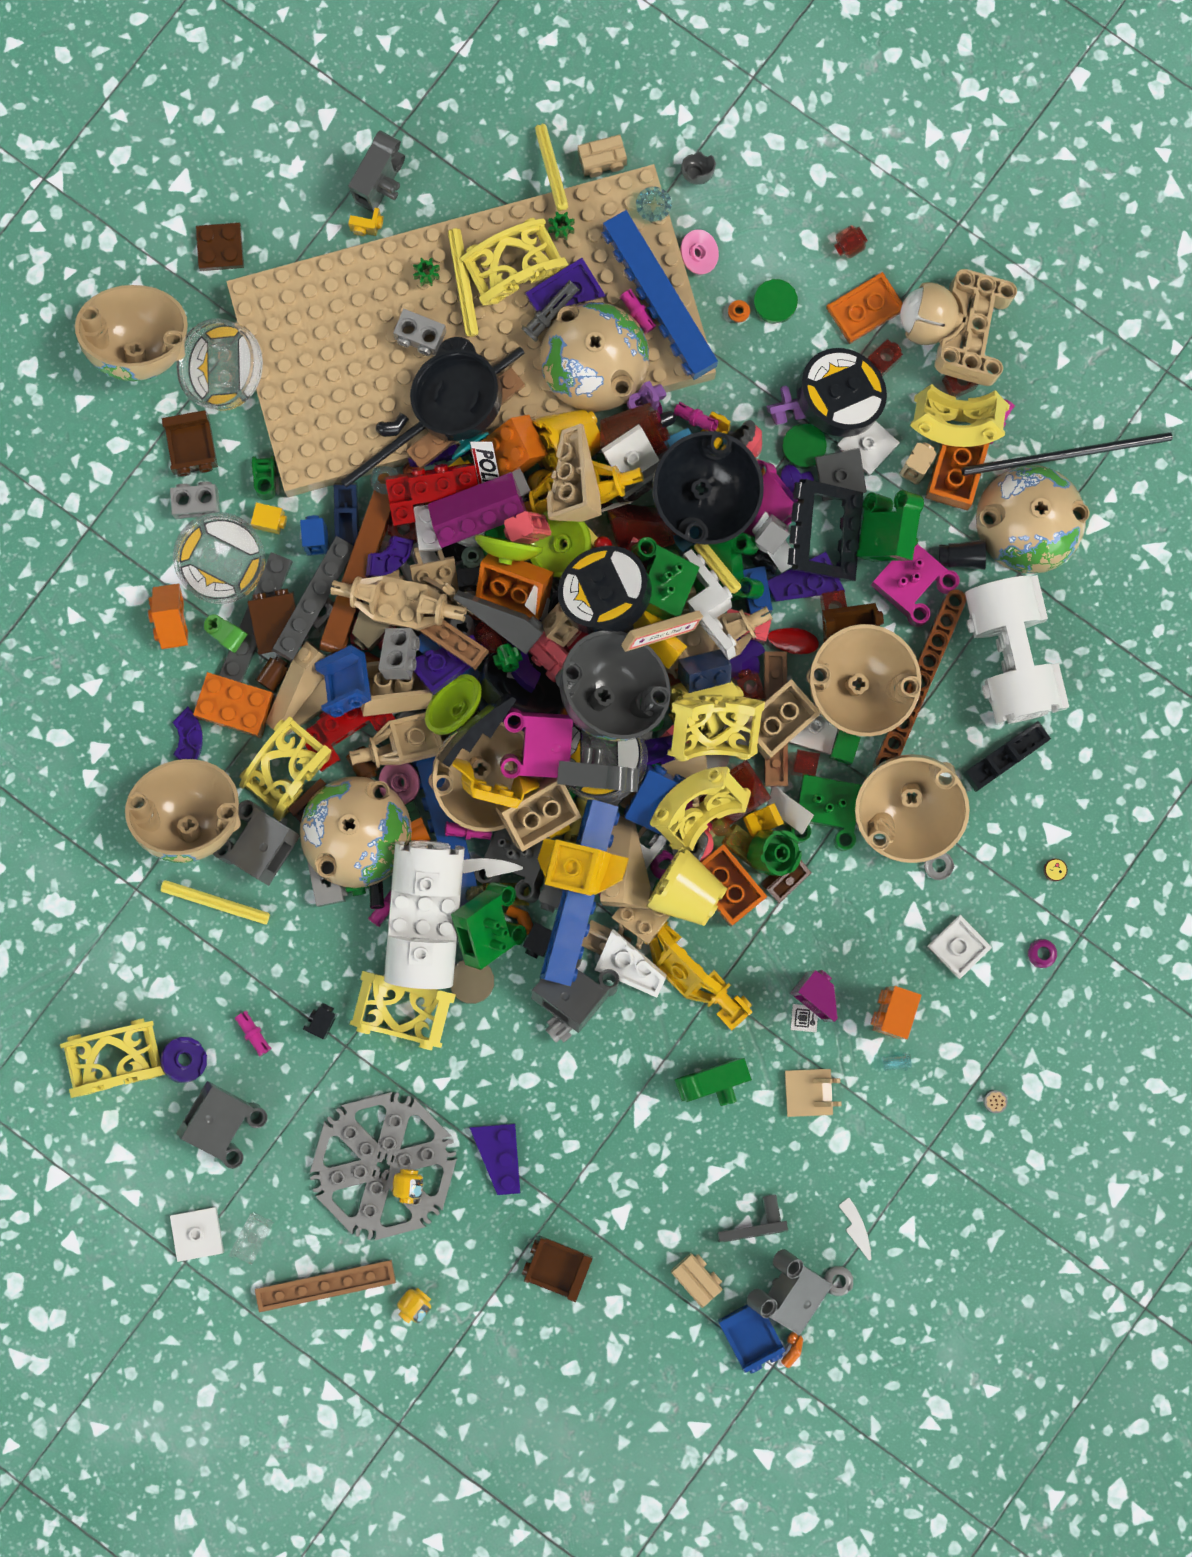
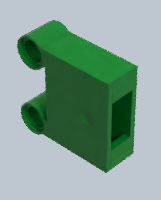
(889, 533)
(731, 555)
(669, 576)
(832, 806)
(483, 927)
(715, 1079)

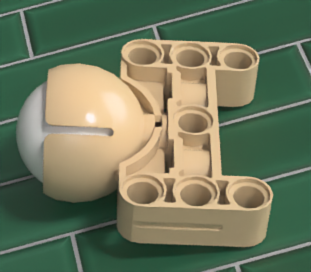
(941, 316)

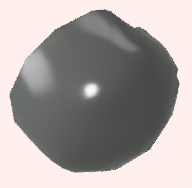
(698, 168)

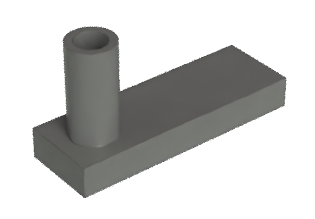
(773, 1219)

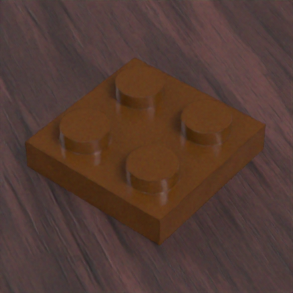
(219, 246)

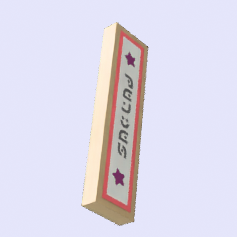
(661, 630)

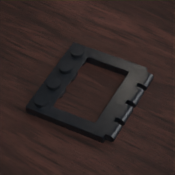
(801, 532)

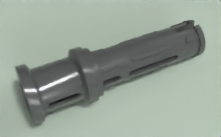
(569, 289)

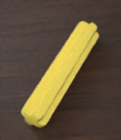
(718, 567)

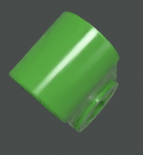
(225, 632)

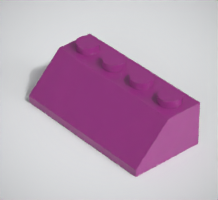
(475, 509)
(817, 994)

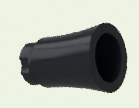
(964, 554)

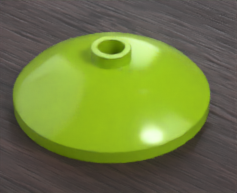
(507, 550)
(554, 555)
(453, 705)

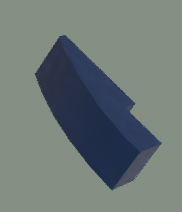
(346, 512)

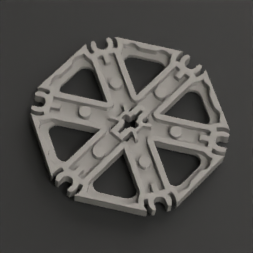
(367, 1150)

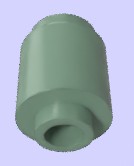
(469, 553)

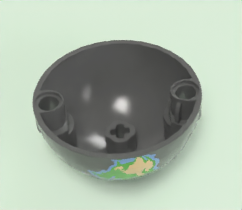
(605, 686)

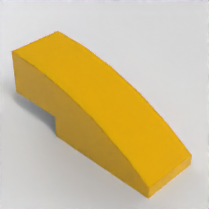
(668, 649)

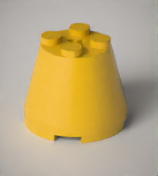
(550, 430)

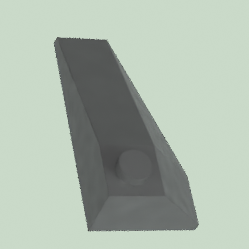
(510, 624)

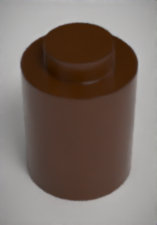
(272, 673)
(364, 769)

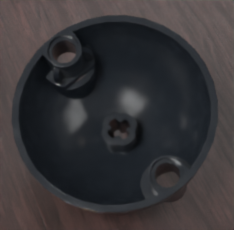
(729, 481)

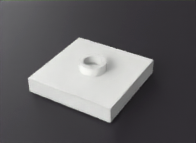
(874, 446)
(631, 451)
(817, 736)
(959, 947)
(196, 1234)

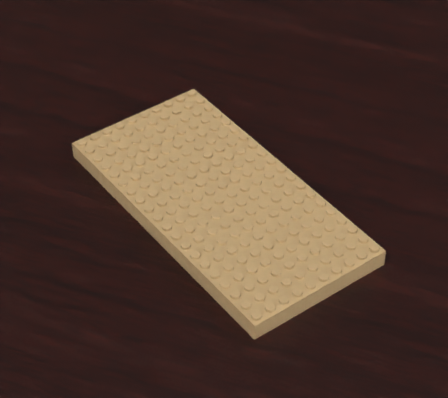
(333, 319)

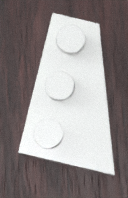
(630, 965)

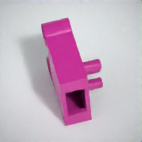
(776, 497)
(907, 580)
(544, 743)

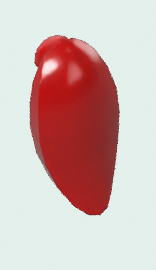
(794, 640)

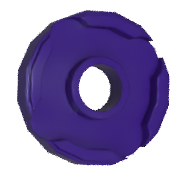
(174, 1069)

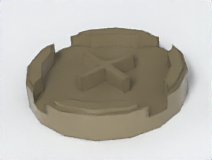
(471, 983)

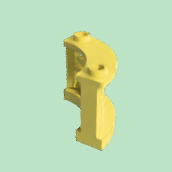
(502, 288)
(983, 413)
(687, 720)
(311, 763)
(684, 826)
(380, 989)
(88, 1083)

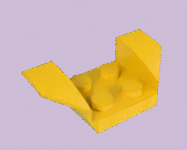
(498, 793)
(580, 867)

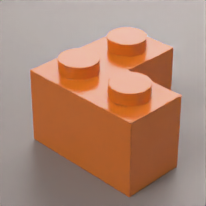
(168, 616)

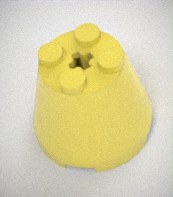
(714, 724)
(687, 890)

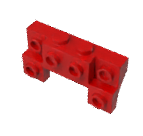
(426, 486)
(332, 730)

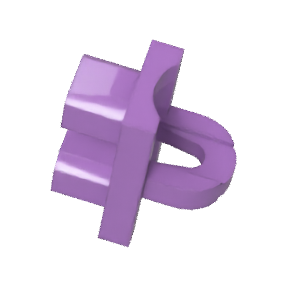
(647, 394)
(778, 410)

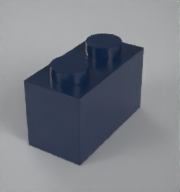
(704, 671)

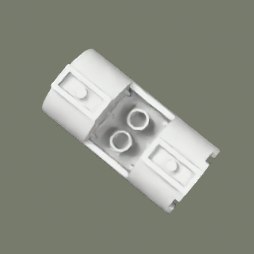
(1005, 611)
(420, 919)

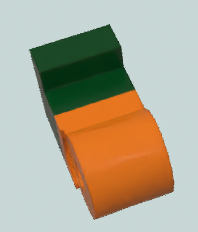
(419, 830)

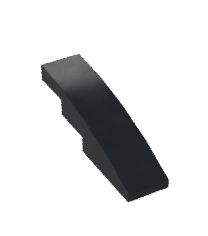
(482, 723)
(1006, 756)

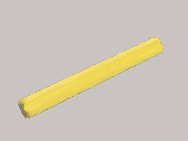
(551, 167)
(463, 283)
(215, 902)

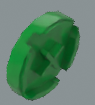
(775, 301)
(803, 444)

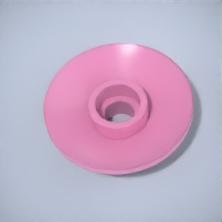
(705, 248)
(392, 777)

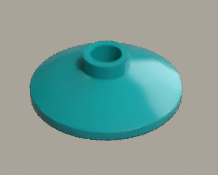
(465, 445)

